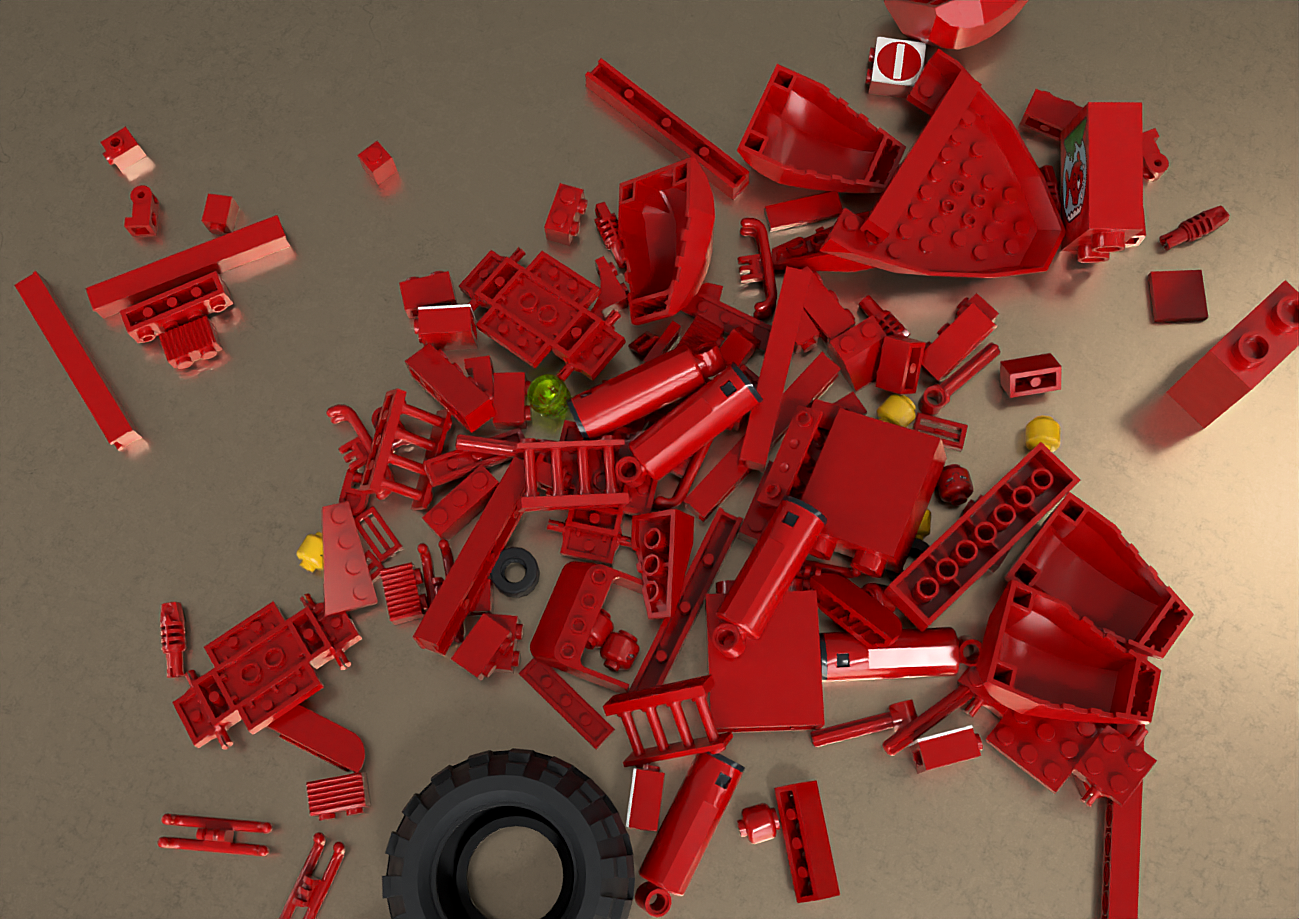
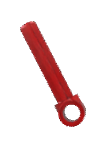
(942, 392)
(494, 446)
(897, 717)

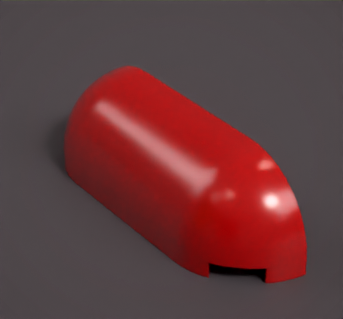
(856, 610)
(321, 738)

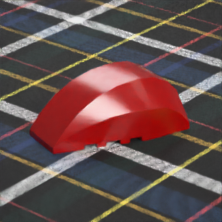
(952, 22)
(816, 140)
(666, 238)
(1102, 577)
(1061, 666)

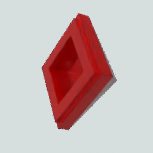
(644, 343)

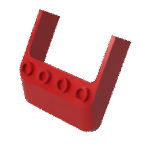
(572, 616)

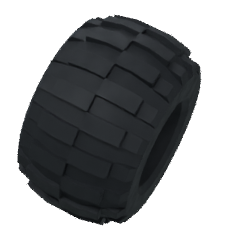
(497, 792)

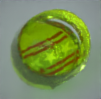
(548, 396)

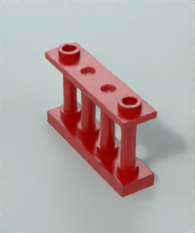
(381, 453)
(795, 458)
(559, 499)
(671, 695)

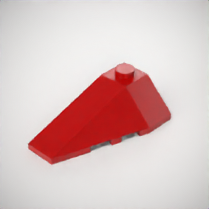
(805, 252)
(663, 552)

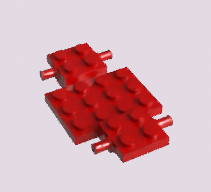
(542, 312)
(597, 532)
(263, 670)
(1057, 748)

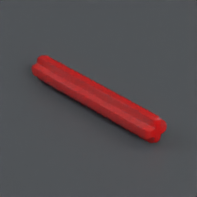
(927, 720)

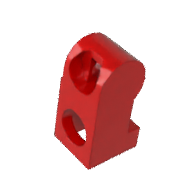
(1153, 161)
(144, 213)
(482, 371)

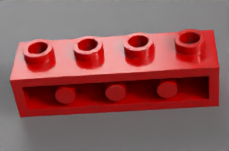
(176, 307)
(451, 387)
(807, 841)

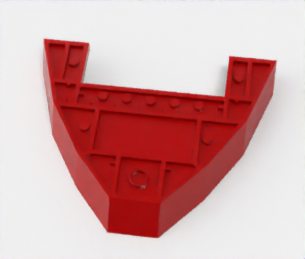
(977, 208)

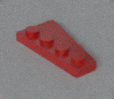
(344, 566)

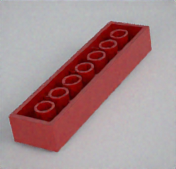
(981, 536)

